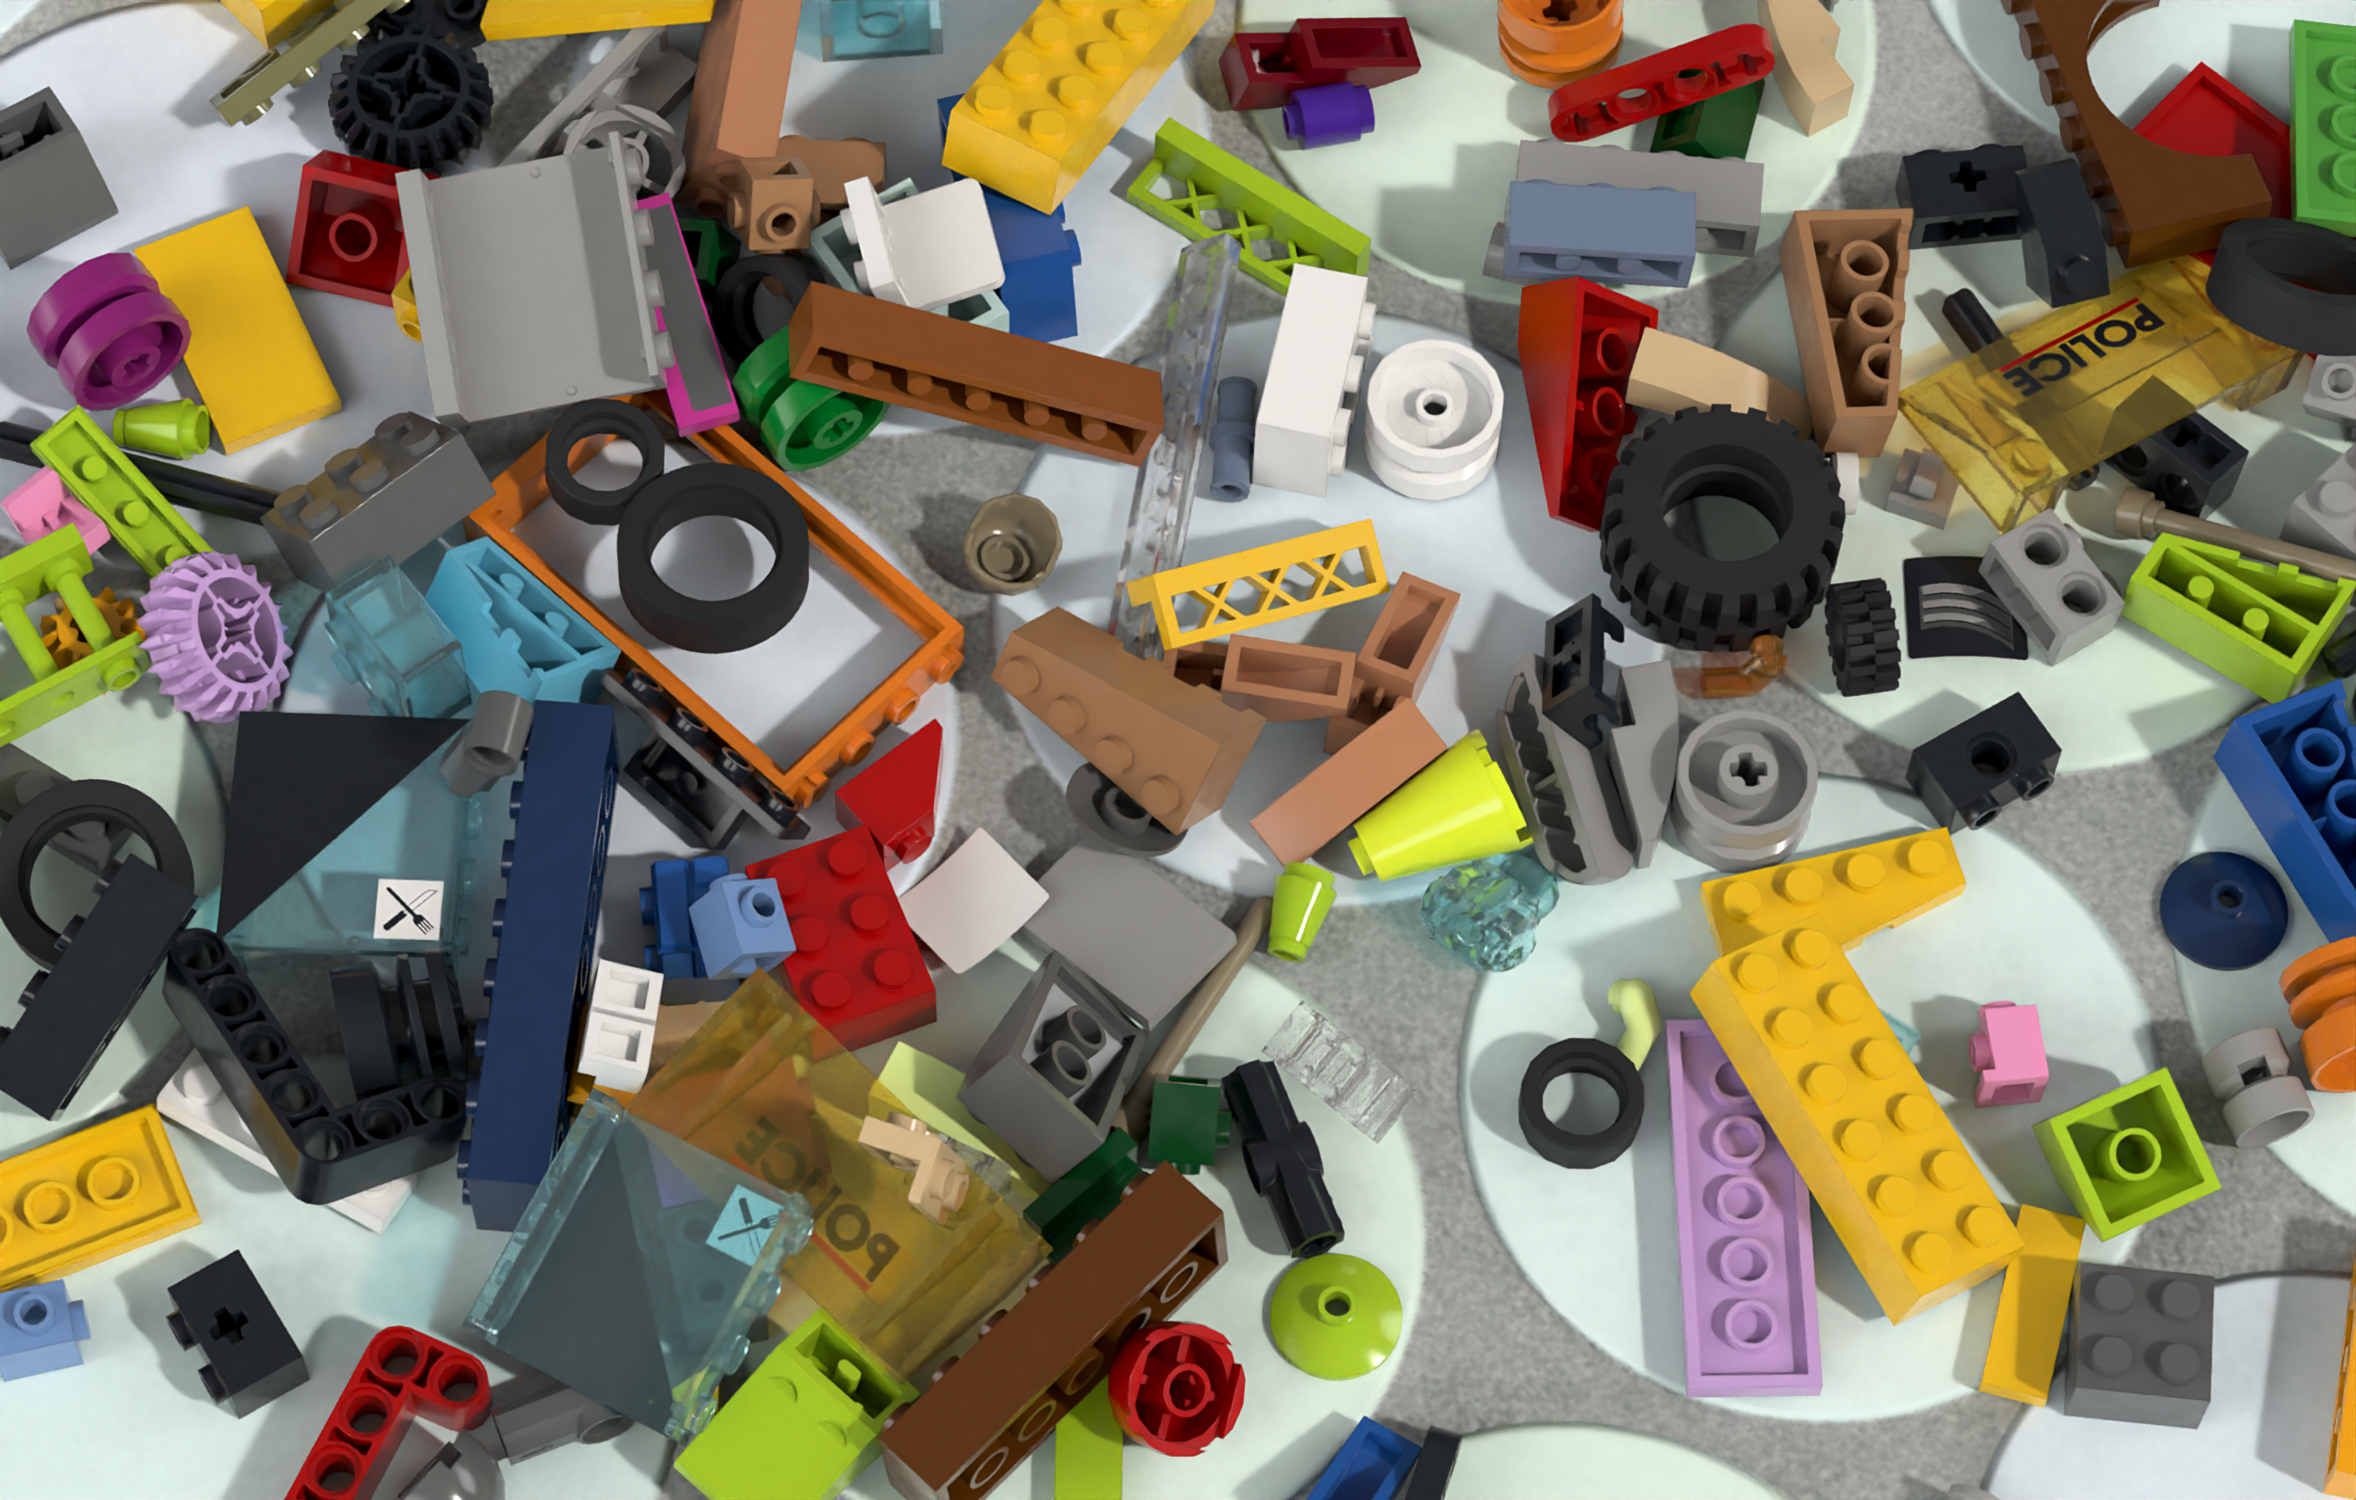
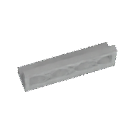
(635, 72)

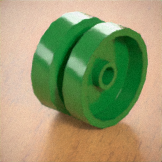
(799, 419)

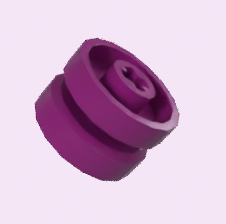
(108, 331)

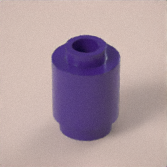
(1328, 115)

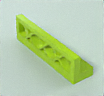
(1252, 199)

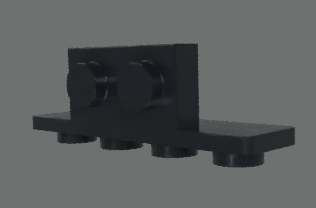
(692, 775)

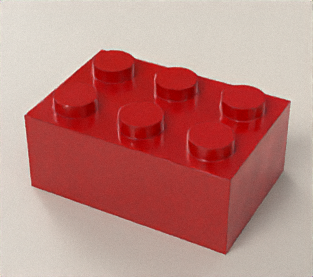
(852, 942)

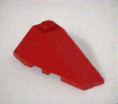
(1576, 371)

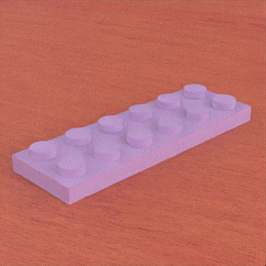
(1738, 1232)

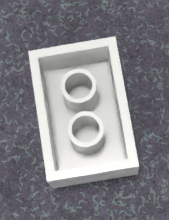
(1313, 381)

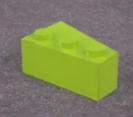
(2236, 614)

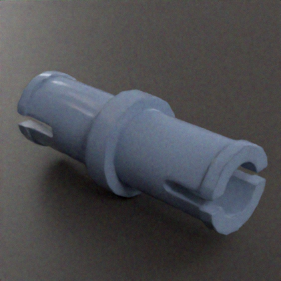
(1233, 439)

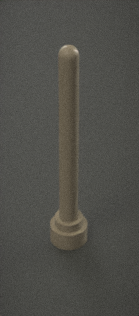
(2143, 515)
(1134, 1107)

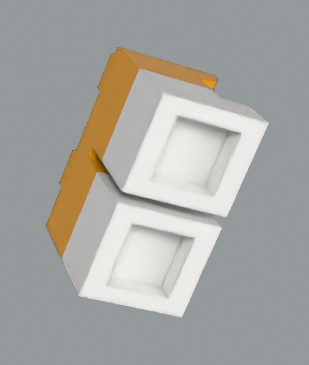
(615, 1033)

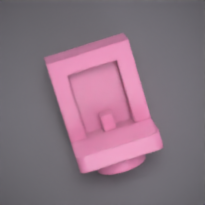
(46, 505)

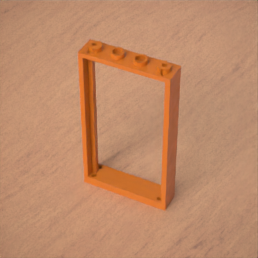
(850, 740)

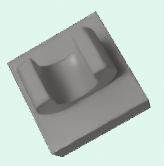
(1922, 489)

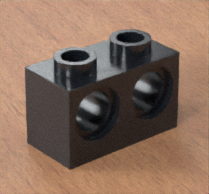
(2185, 465)

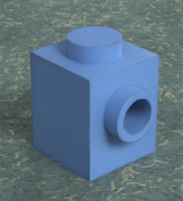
(741, 927)
(40, 1330)

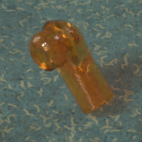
(1751, 677)

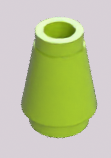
(164, 428)
(1299, 909)

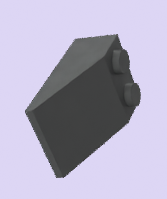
(1054, 1070)

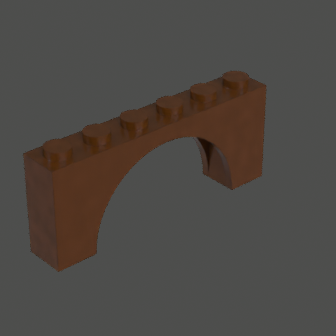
(2148, 195)

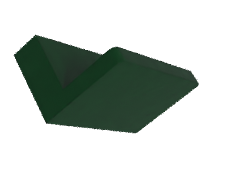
(1711, 126)
(1084, 1193)

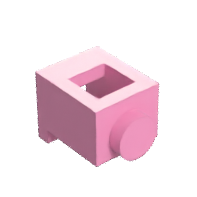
(2009, 1055)

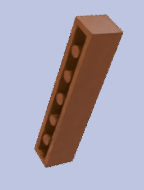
(975, 374)

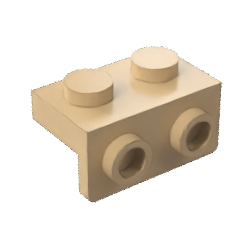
(937, 1169)

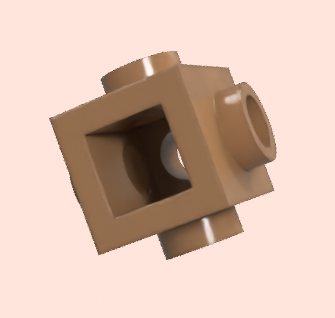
(773, 204)

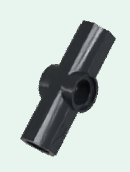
(1282, 1159)

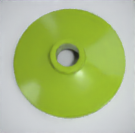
(1329, 1344)

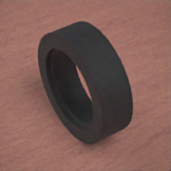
(2252, 290)
(713, 491)
(58, 810)

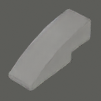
(1645, 752)

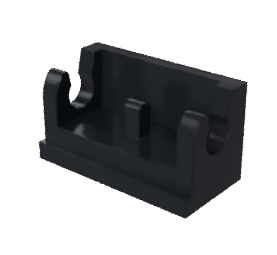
(1576, 671)

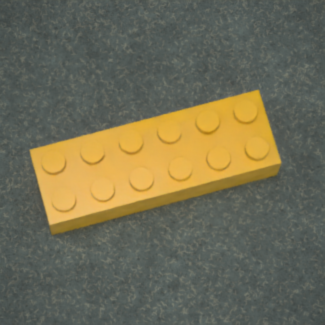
(1064, 92)
(1856, 1118)

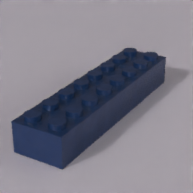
(542, 958)

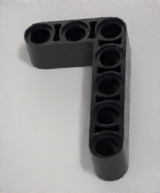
(309, 1142)

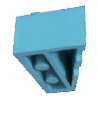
(517, 629)

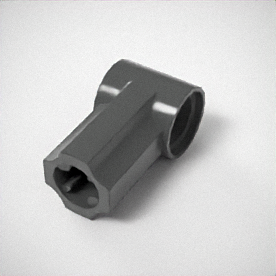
(488, 743)
(554, 1419)

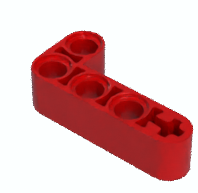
(398, 1401)

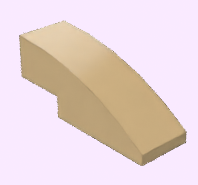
(1805, 62)
(1681, 374)

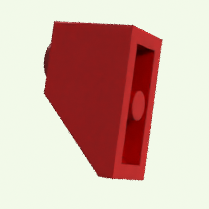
(898, 797)

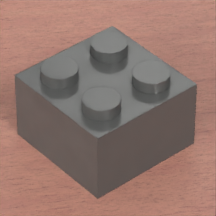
(2139, 1345)

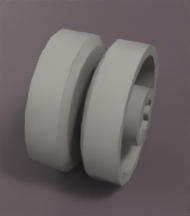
(1743, 791)

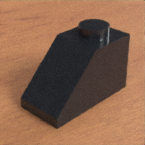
(2060, 235)

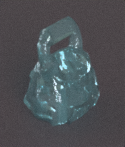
(1487, 915)

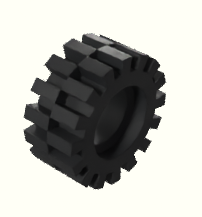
(1862, 637)

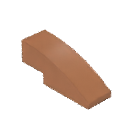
(1395, 656)
(1269, 676)
(1348, 784)

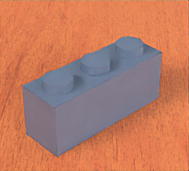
(1599, 233)

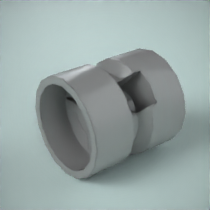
(2259, 1094)

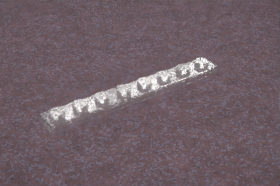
(1171, 468)

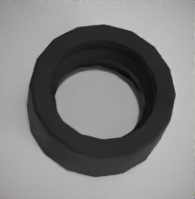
(736, 292)
(593, 418)
(1590, 1057)

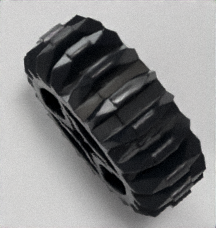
(397, 86)

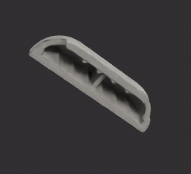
(1562, 787)

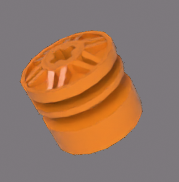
(1559, 39)
(2323, 1004)

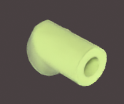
(1641, 1017)

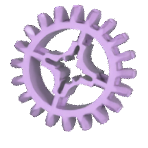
(214, 637)

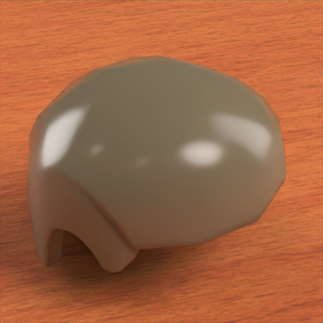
(1012, 544)

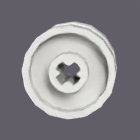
(1433, 419)

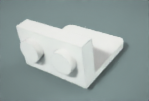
(923, 246)

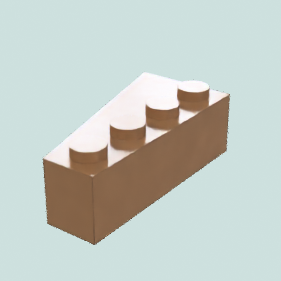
(1847, 318)
(1129, 717)

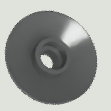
(1115, 817)

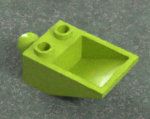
(798, 1421)

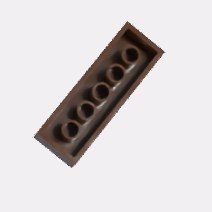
(1055, 1342)

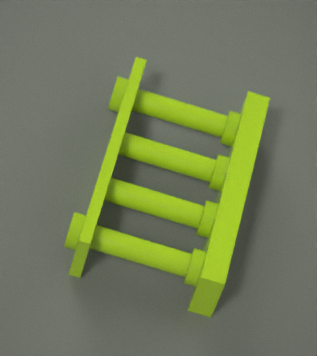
(58, 566)

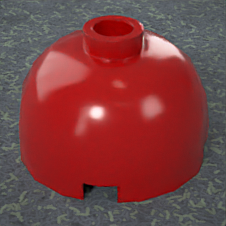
(1176, 1387)

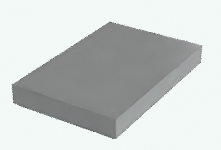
(1126, 930)

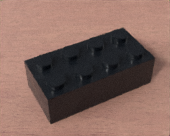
(93, 984)

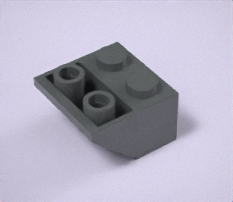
(45, 180)

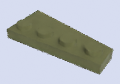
(250, 92)

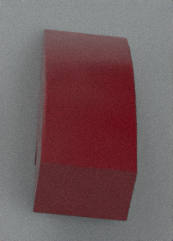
(1267, 67)

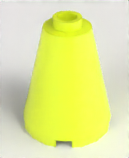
(1442, 816)

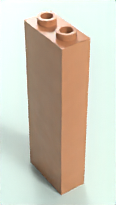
(736, 97)

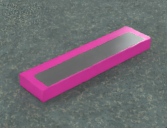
(698, 382)

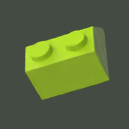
(2127, 1155)

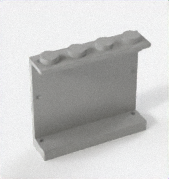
(534, 284)

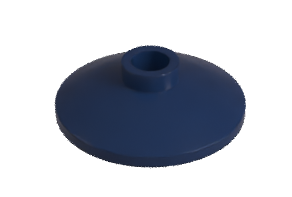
(2217, 934)

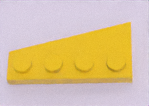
(1850, 889)

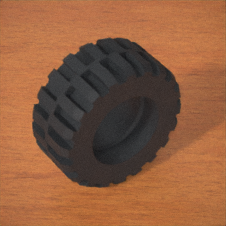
(1735, 459)

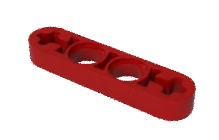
(1578, 110)

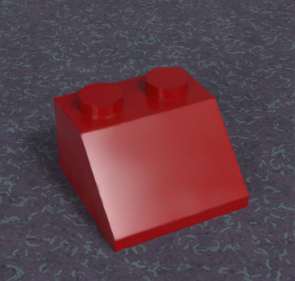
(349, 228)

